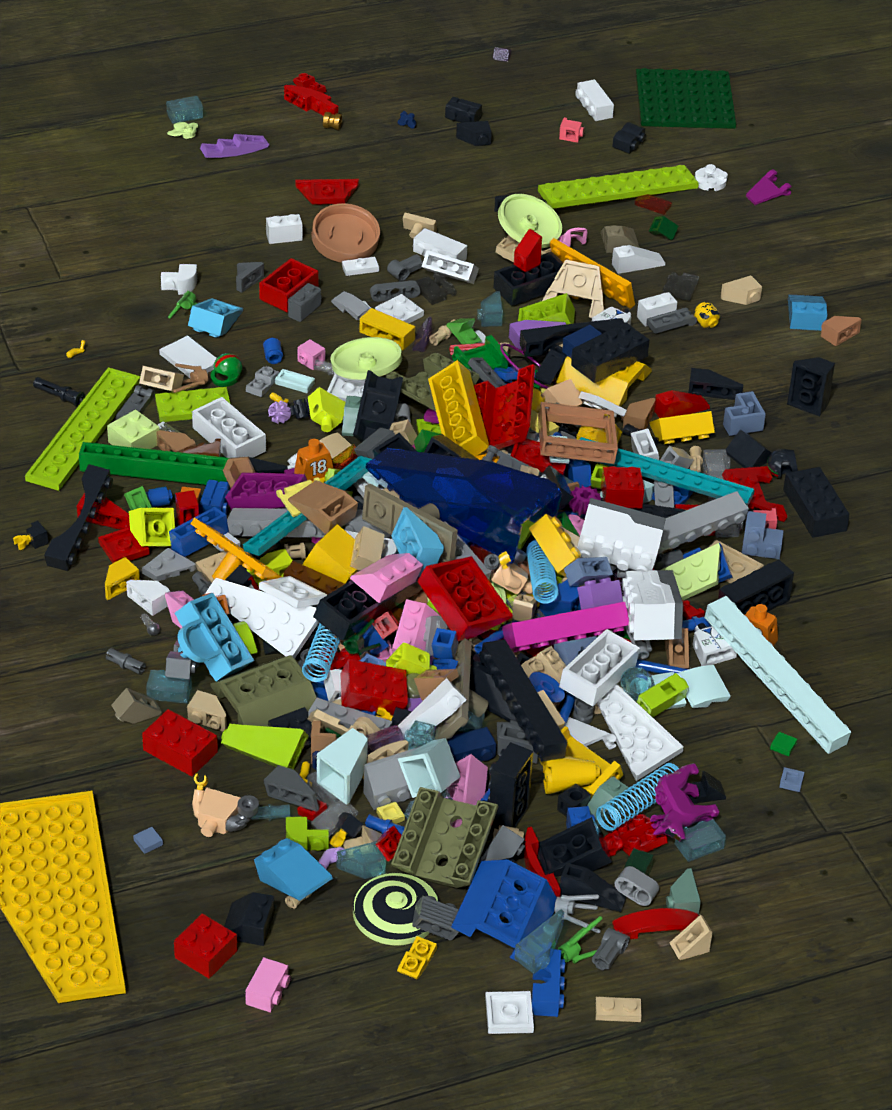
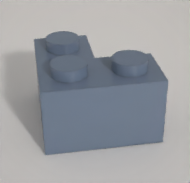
(744, 415)
(761, 540)

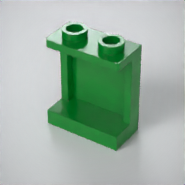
(489, 352)

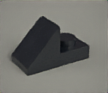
(709, 789)

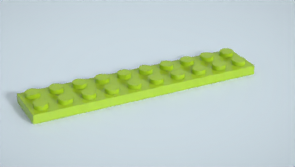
(617, 186)
(84, 425)

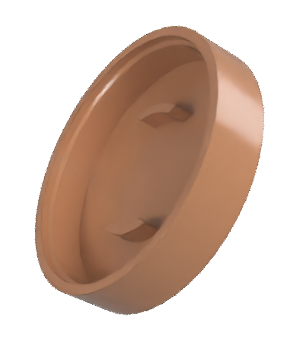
(345, 232)

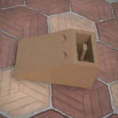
(325, 505)

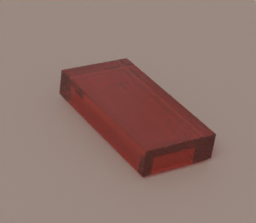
(653, 203)

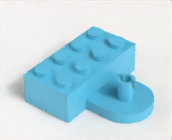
(211, 638)

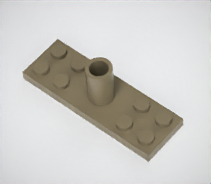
(385, 509)
(474, 702)

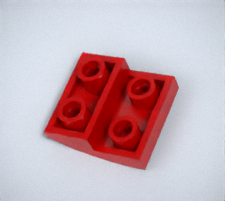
(638, 834)

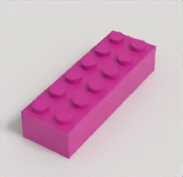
(567, 625)

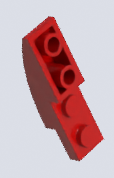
(309, 99)

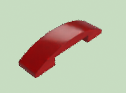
(532, 863)
(654, 920)

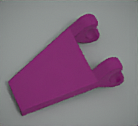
(767, 190)

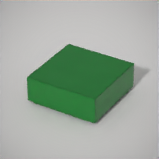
(783, 744)

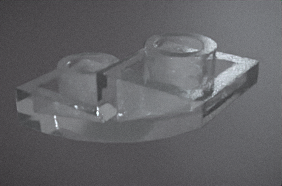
(329, 817)

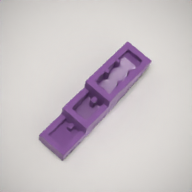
(239, 145)

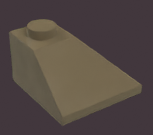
(618, 236)

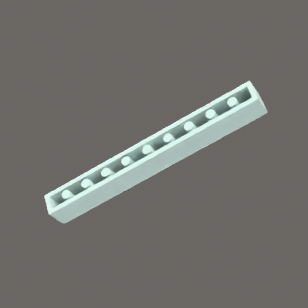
(777, 675)

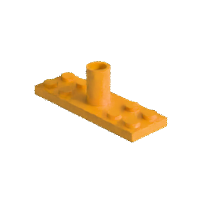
(612, 284)
(234, 556)

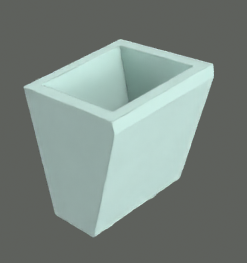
(342, 765)
(429, 767)

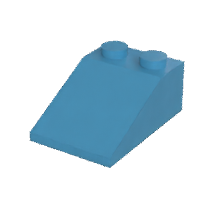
(807, 312)
(291, 869)

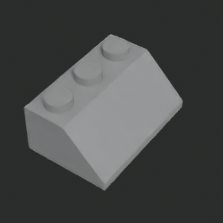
(385, 781)

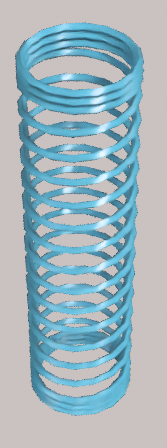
(538, 580)
(308, 661)
(612, 810)

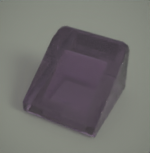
(501, 54)

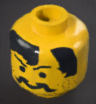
(707, 315)

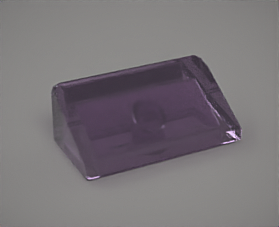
(423, 336)
(383, 737)

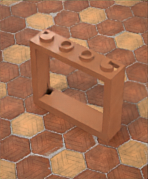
(572, 447)

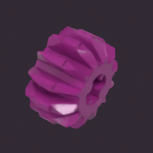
(581, 499)

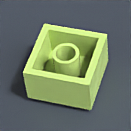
(133, 431)

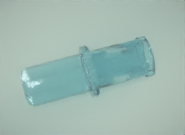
(272, 812)

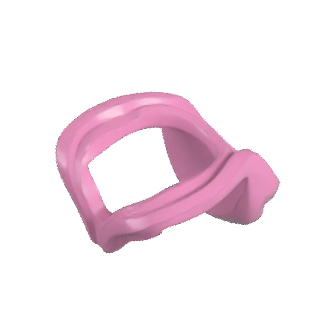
(566, 238)

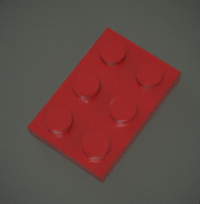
(529, 453)

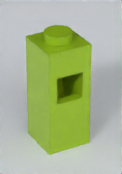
(663, 695)

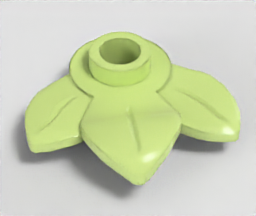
(184, 129)

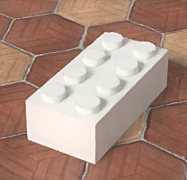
(237, 433)
(599, 667)

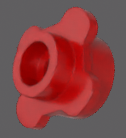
(613, 842)

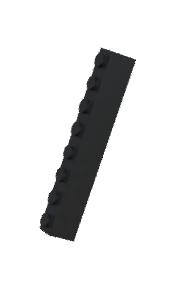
(523, 700)

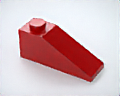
(679, 403)
(108, 515)

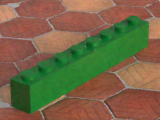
(153, 463)

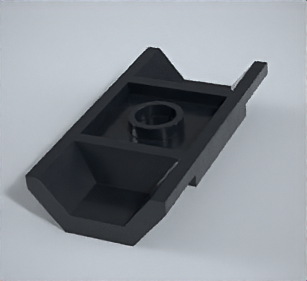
(377, 405)

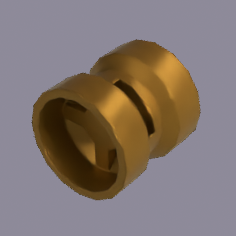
(332, 120)

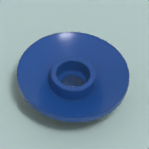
(548, 684)

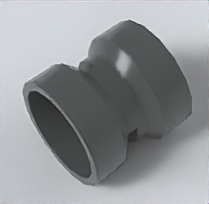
(582, 711)

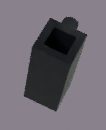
(556, 477)

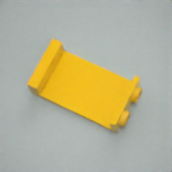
(578, 750)

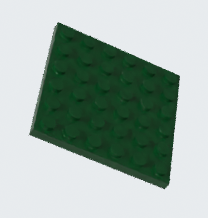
(685, 98)

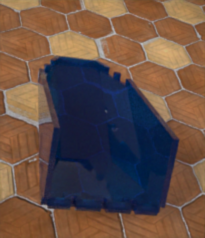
(471, 494)

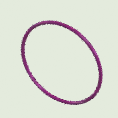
(508, 345)

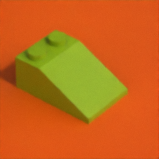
(553, 309)

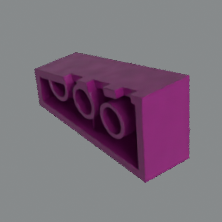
(260, 489)

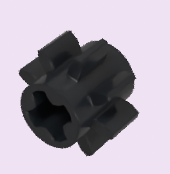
(300, 408)

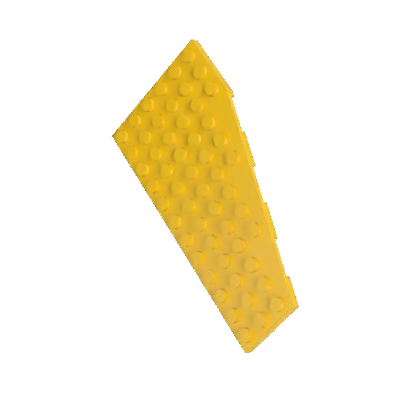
(60, 894)

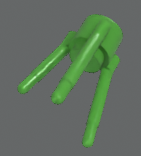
(186, 302)
(571, 949)

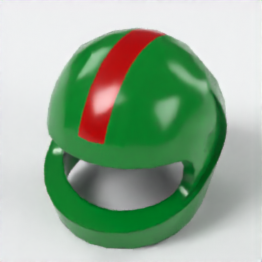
(228, 365)

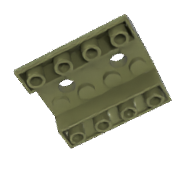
(418, 386)
(267, 692)
(431, 837)

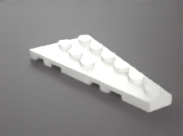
(268, 616)
(638, 735)

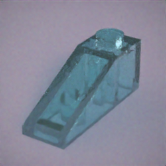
(537, 948)

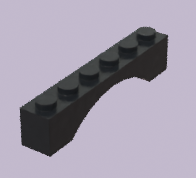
(539, 340)
(64, 548)

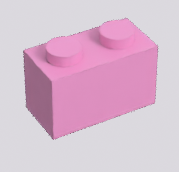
(267, 985)

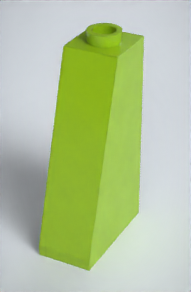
(266, 744)

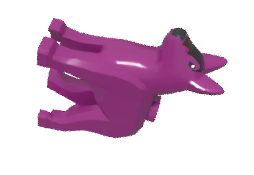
(677, 806)

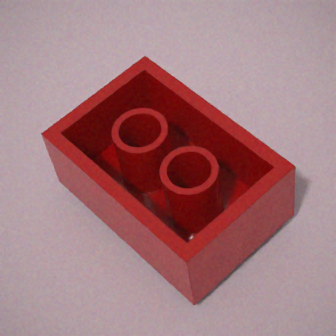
(285, 282)
(373, 686)
(180, 742)

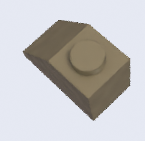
(135, 707)

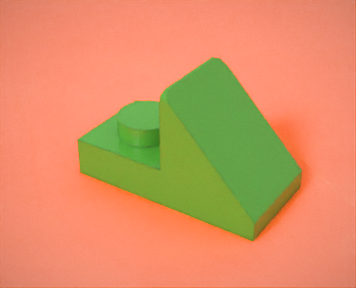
(463, 330)
(137, 499)

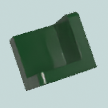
(663, 226)

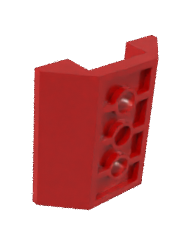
(507, 408)

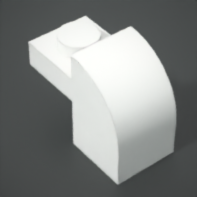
(183, 281)

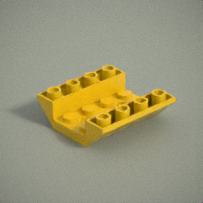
(611, 388)

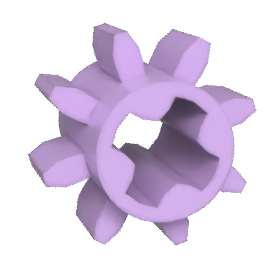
(279, 412)

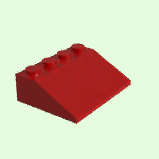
(464, 597)

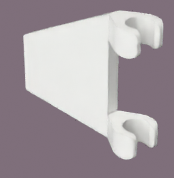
(588, 734)

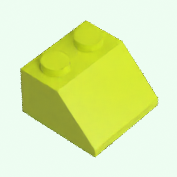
(152, 525)

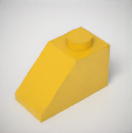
(118, 575)

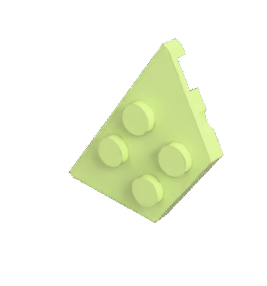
(697, 571)

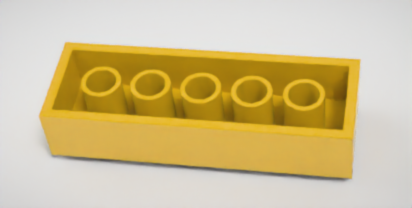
(458, 408)

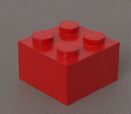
(622, 486)
(205, 946)

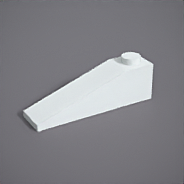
(436, 706)

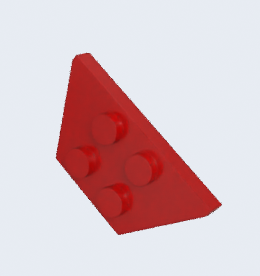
(327, 190)

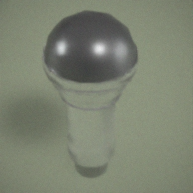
(152, 627)

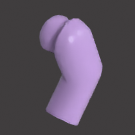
(329, 856)

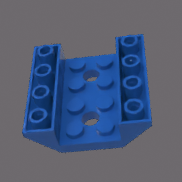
(494, 896)

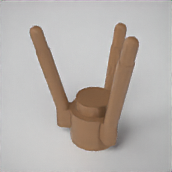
(197, 377)

